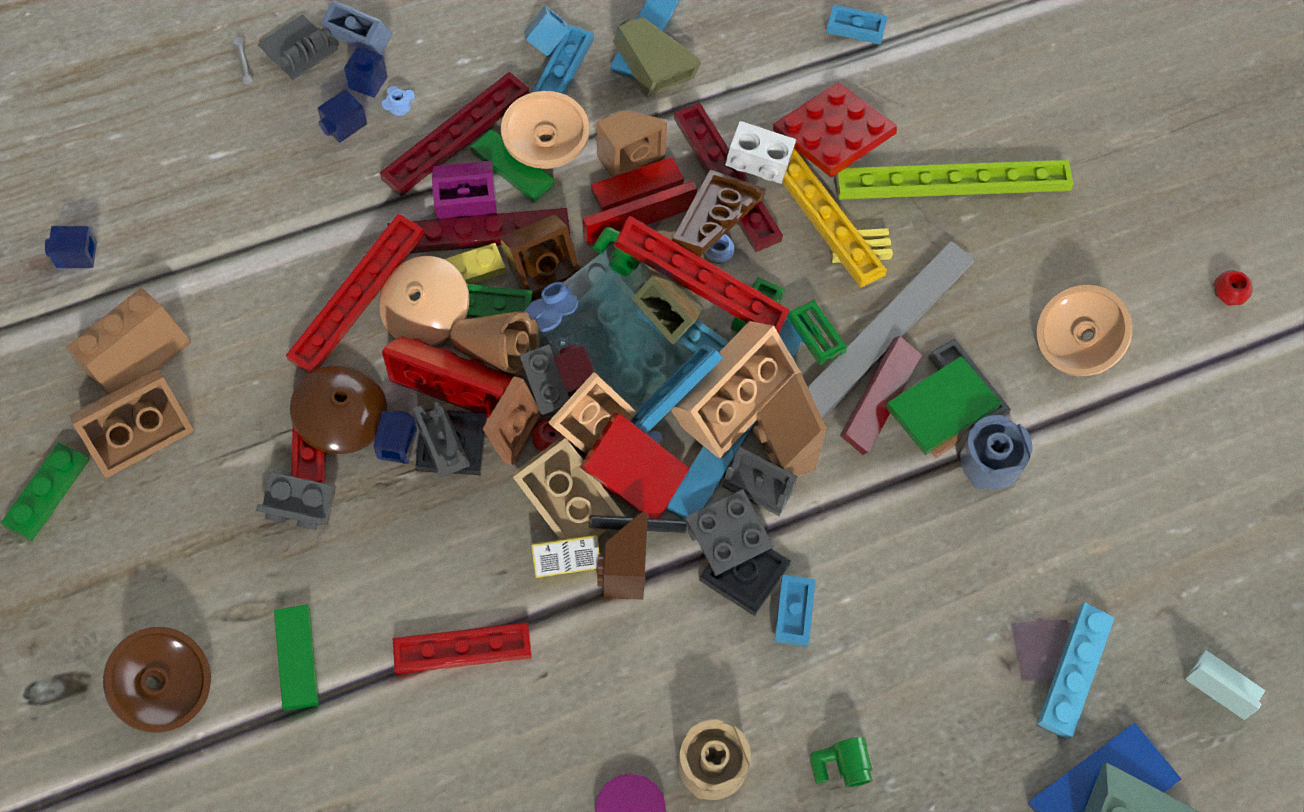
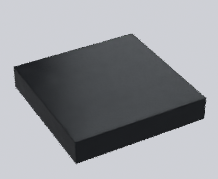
(471, 436)
(750, 581)

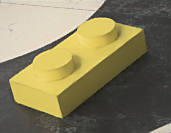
(479, 263)

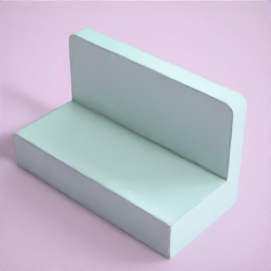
(1225, 685)

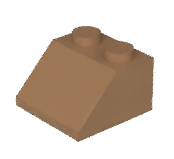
(630, 141)

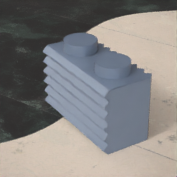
(356, 27)

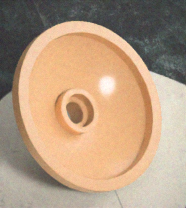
(543, 117)
(440, 305)
(1076, 313)

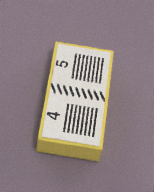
(565, 555)

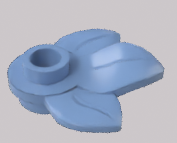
(555, 302)

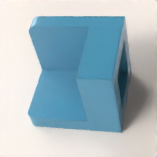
(546, 30)

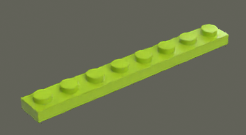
(954, 179)

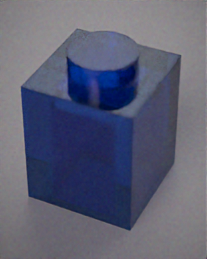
(366, 72)
(341, 116)
(71, 247)
(395, 437)

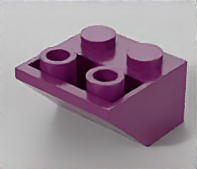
(464, 190)

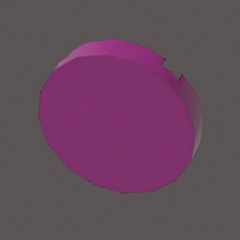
(630, 794)

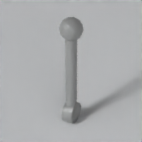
(239, 43)

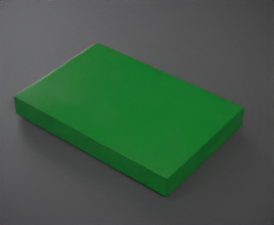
(943, 405)

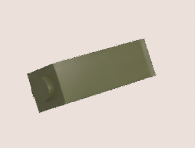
(654, 56)
(668, 306)

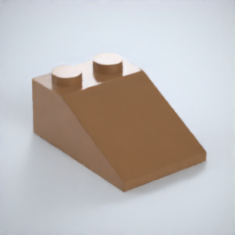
(791, 428)

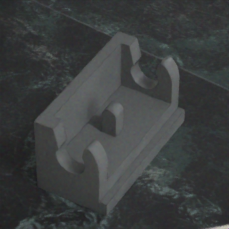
(441, 440)
(761, 481)

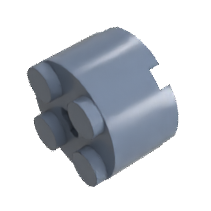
(995, 452)

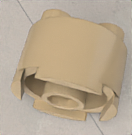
(722, 742)

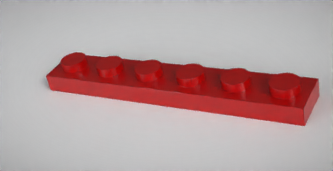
(699, 275)
(355, 294)

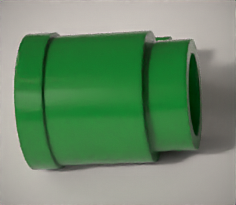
(620, 262)
(851, 759)

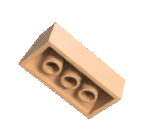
(737, 388)

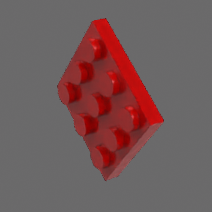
(835, 129)

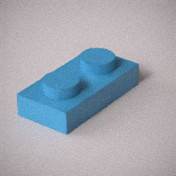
(856, 24)
(795, 610)

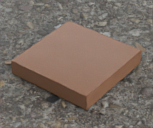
(512, 421)

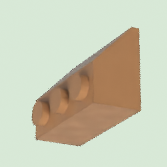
(128, 342)
(131, 423)

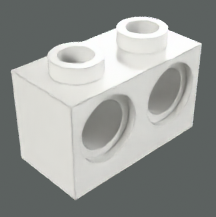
(760, 152)

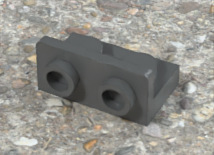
(545, 379)
(297, 499)

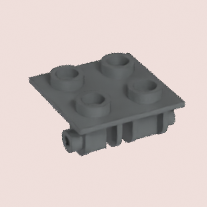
(298, 46)
(728, 532)

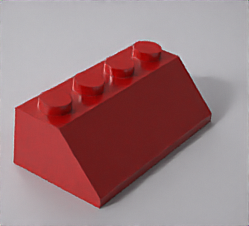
(444, 375)

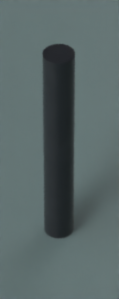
(653, 524)

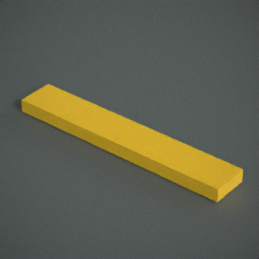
(832, 222)

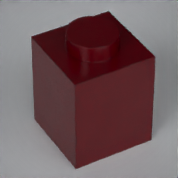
(574, 367)

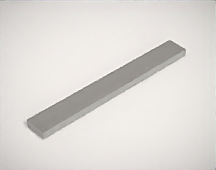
(892, 322)

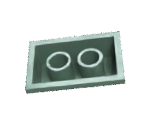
(1124, 793)

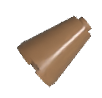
(497, 339)

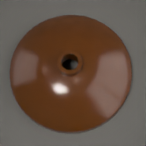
(333, 424)
(179, 673)

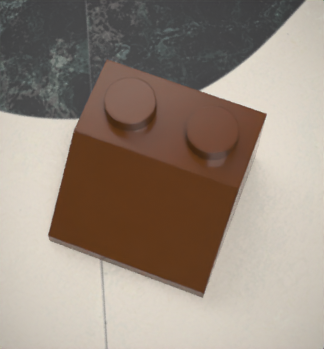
(540, 254)
(624, 561)

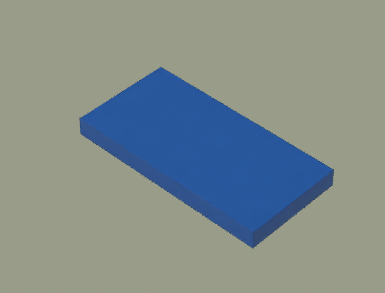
(1128, 751)

